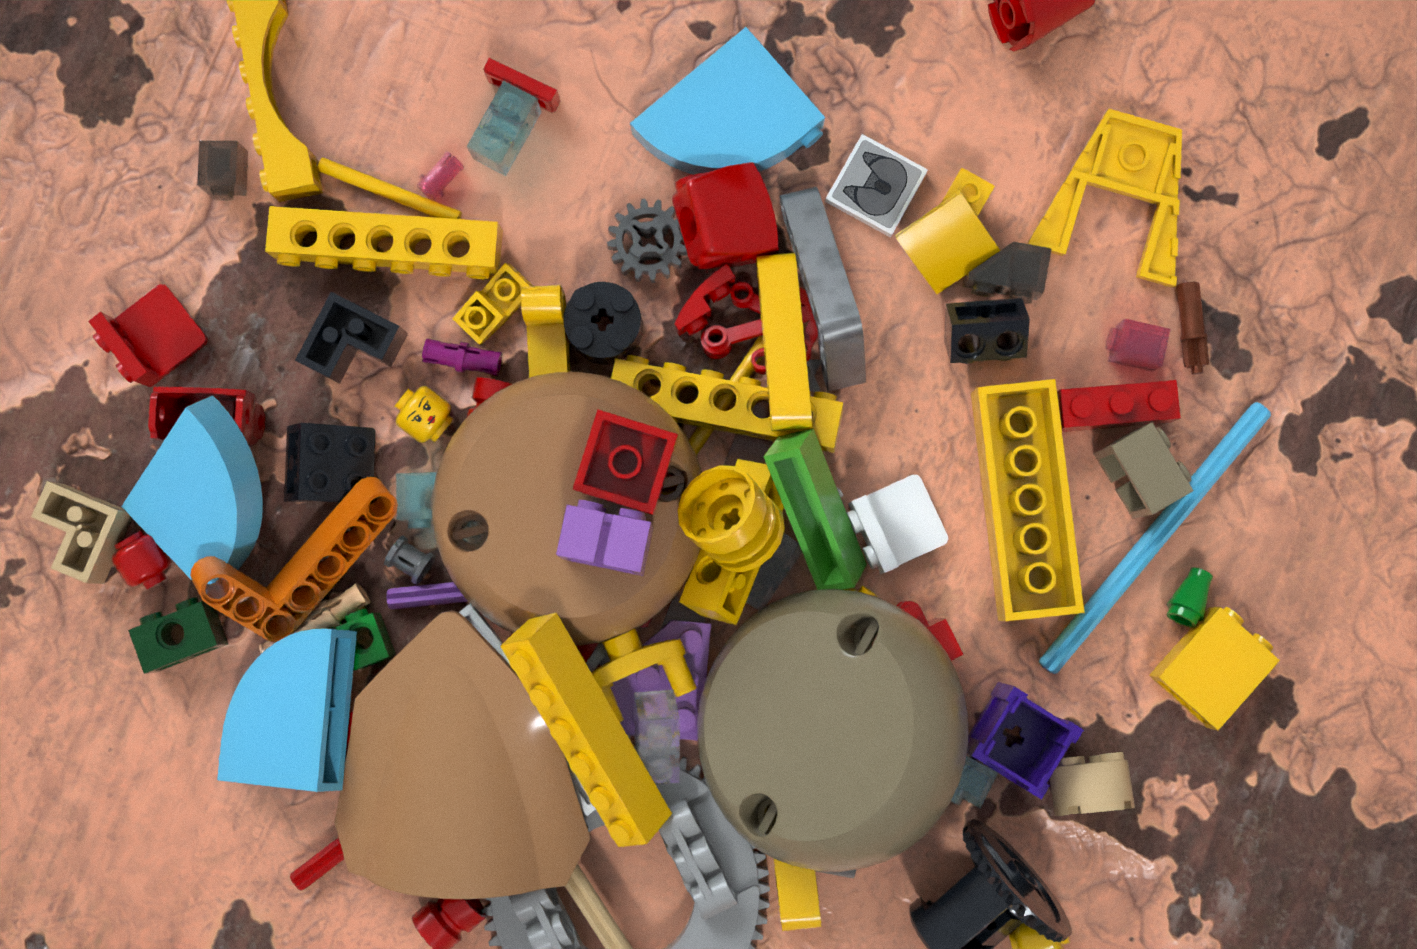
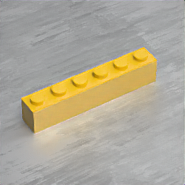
(586, 730)

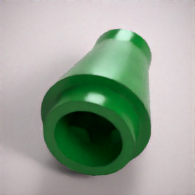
(1190, 599)

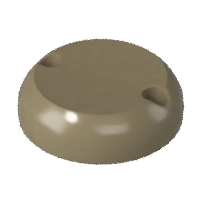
(830, 742)

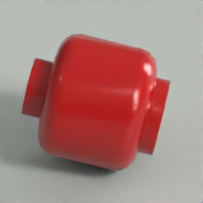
(140, 560)

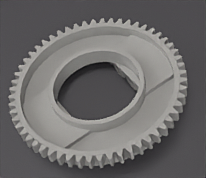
(713, 864)

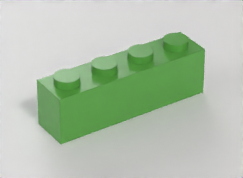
(815, 510)

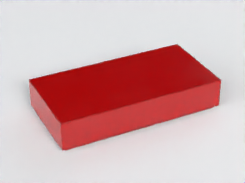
(497, 73)

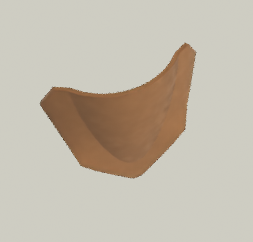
(456, 776)

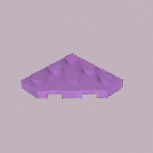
(696, 641)

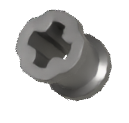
(409, 560)

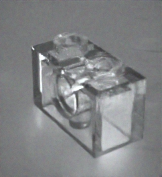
(658, 734)

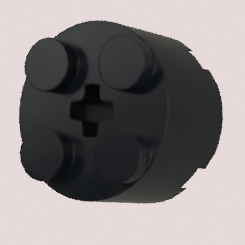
(587, 307)

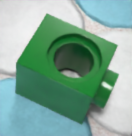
(381, 647)

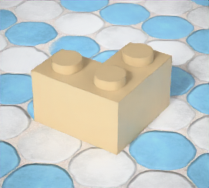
(90, 530)

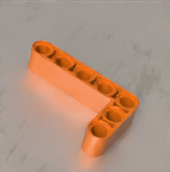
(302, 568)

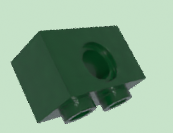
(154, 640)

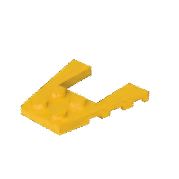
(1132, 160)

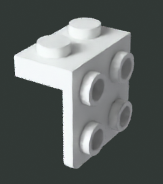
(897, 523)

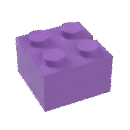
(605, 539)

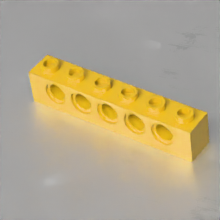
(290, 225)
(711, 385)

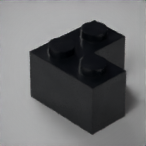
(342, 331)

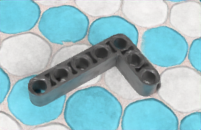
(827, 289)

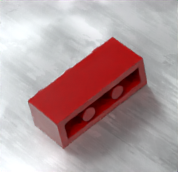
(1118, 405)

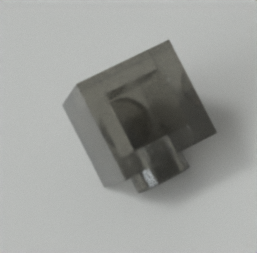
(222, 169)

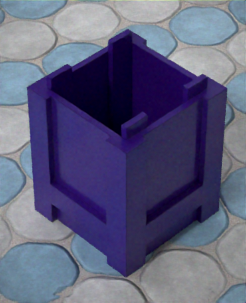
(1042, 742)

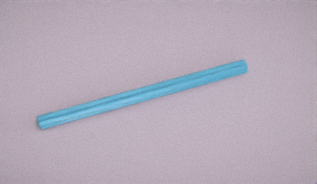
(1154, 539)

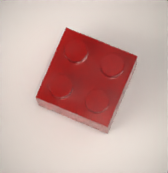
(625, 462)

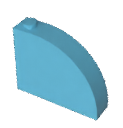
(730, 113)
(201, 490)
(292, 714)

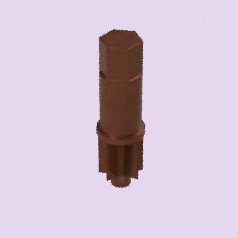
(1192, 327)

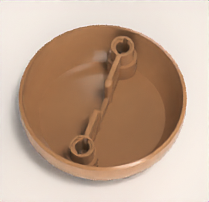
(516, 475)

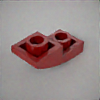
(696, 310)

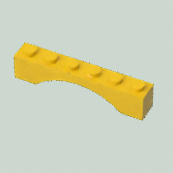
(288, 164)

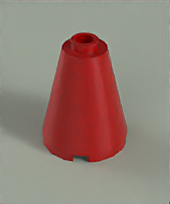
(1030, 20)

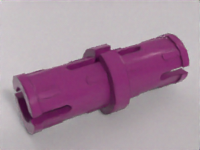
(462, 357)

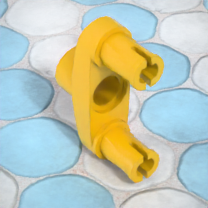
(630, 656)

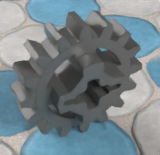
(637, 253)

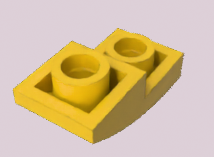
(493, 304)

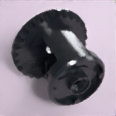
(989, 899)

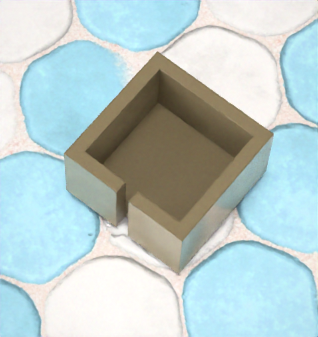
(1151, 468)

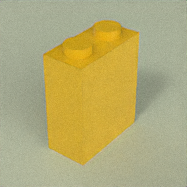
(1215, 667)

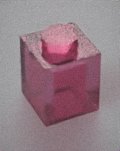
(1137, 344)

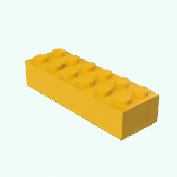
(1027, 500)

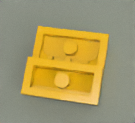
(947, 242)

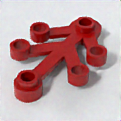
(754, 328)

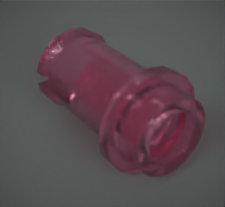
(439, 176)

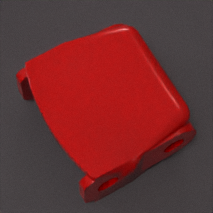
(725, 216)
(169, 403)

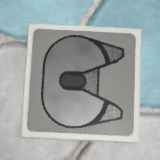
(876, 185)

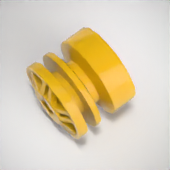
(731, 518)

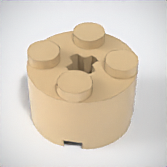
(1091, 786)

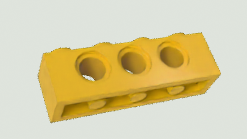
(714, 590)

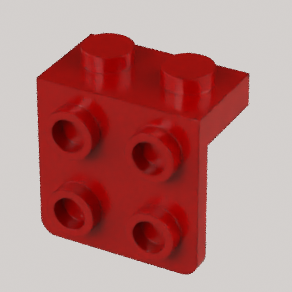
(149, 336)

